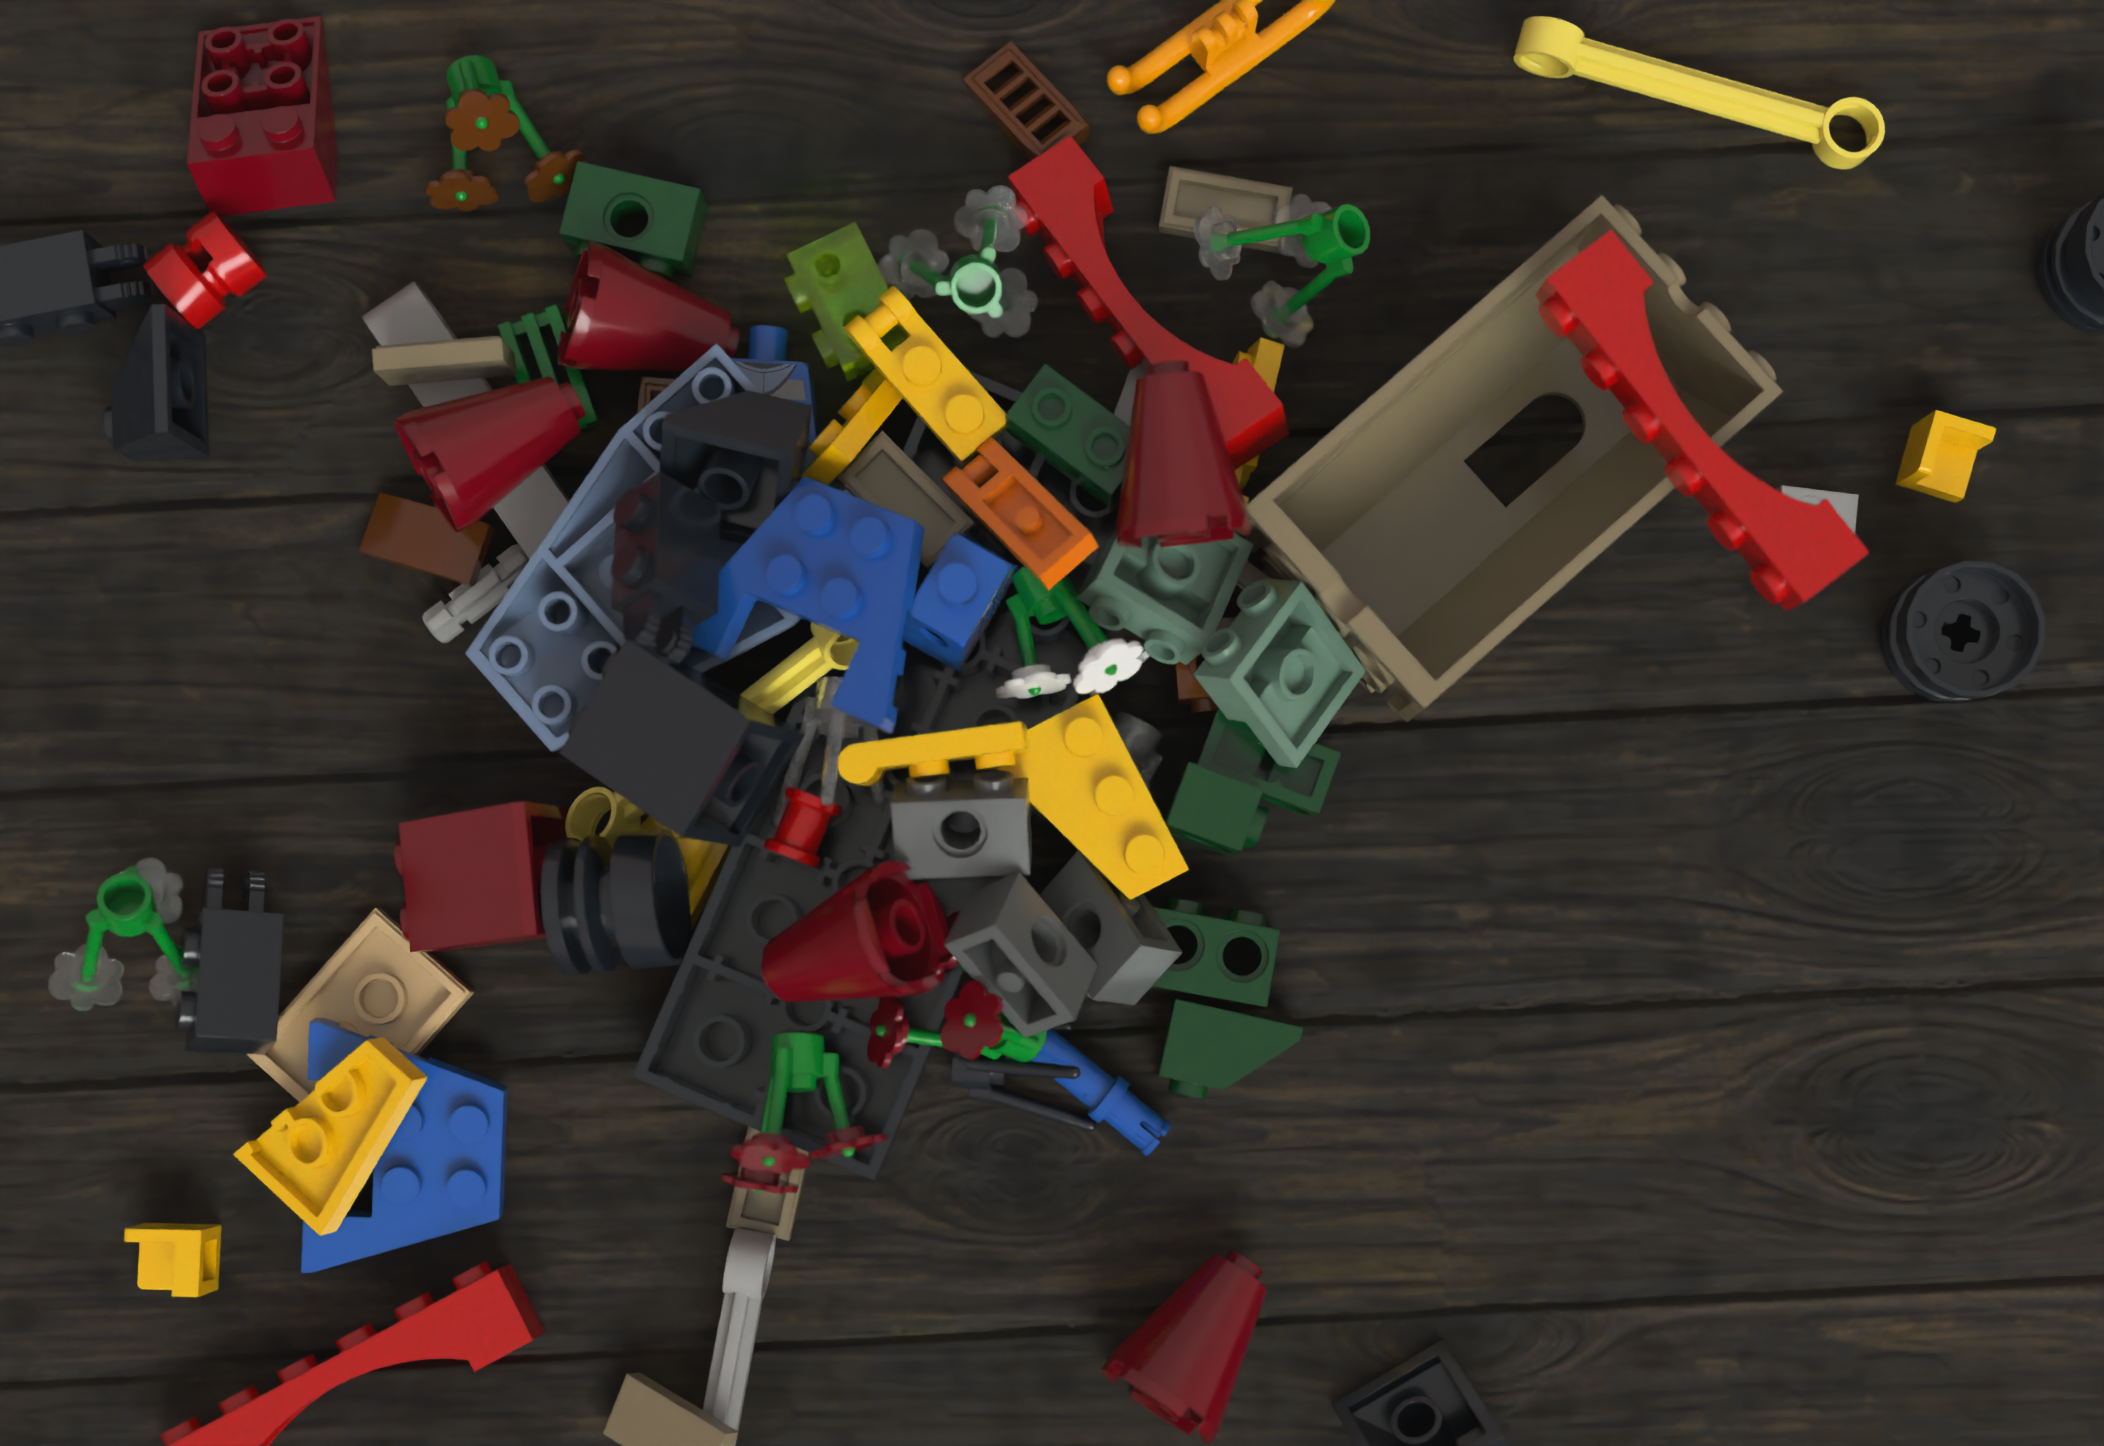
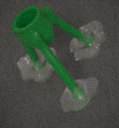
(1305, 231)
(974, 280)
(128, 906)

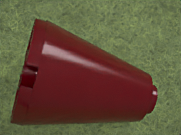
(637, 319)
(487, 443)
(1177, 465)
(861, 942)
(1193, 1346)

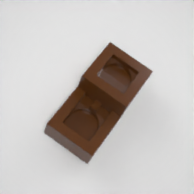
(423, 541)

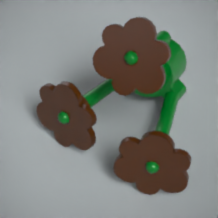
(482, 115)

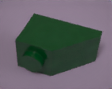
(1217, 1047)

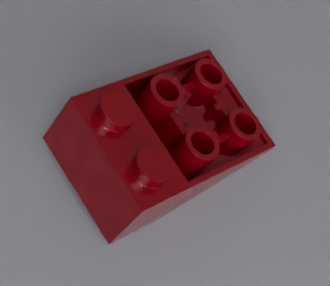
(263, 118)

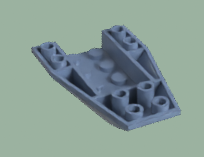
(557, 619)

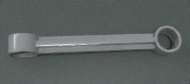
(744, 1287)

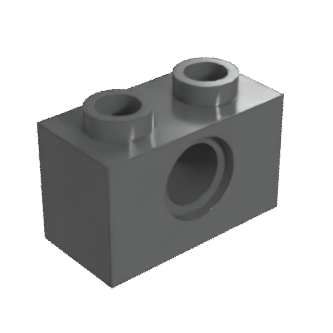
(937, 851)
(1117, 933)
(1022, 954)

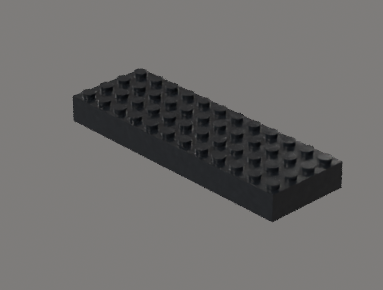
(719, 1012)

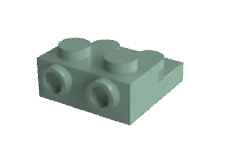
(1164, 592)
(1279, 668)

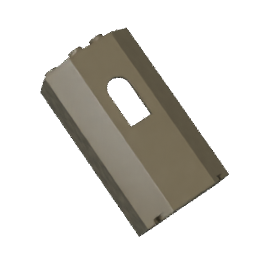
(1410, 542)

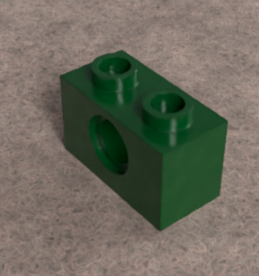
(606, 197)
(1071, 434)
(1216, 811)

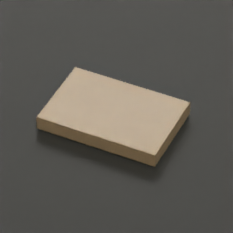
(372, 990)

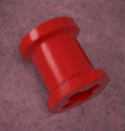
(802, 827)

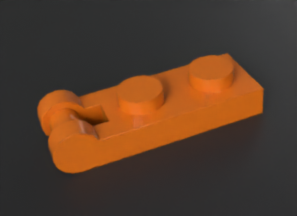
(1020, 513)

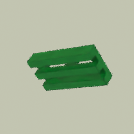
(532, 326)

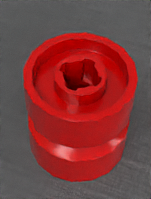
(202, 292)

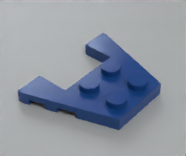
(838, 568)
(438, 1168)

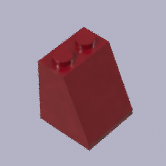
(476, 875)

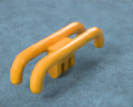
(1223, 46)

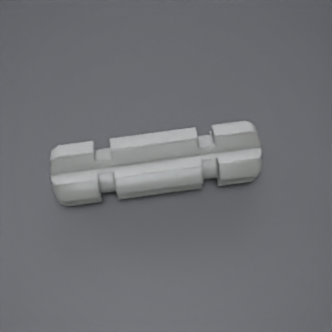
(475, 601)

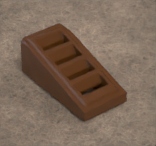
(1041, 89)

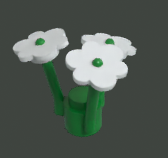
(1101, 666)

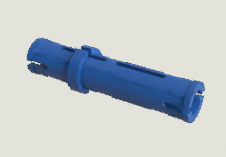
(1105, 1095)

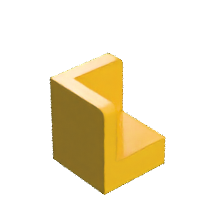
(1942, 455)
(177, 1257)

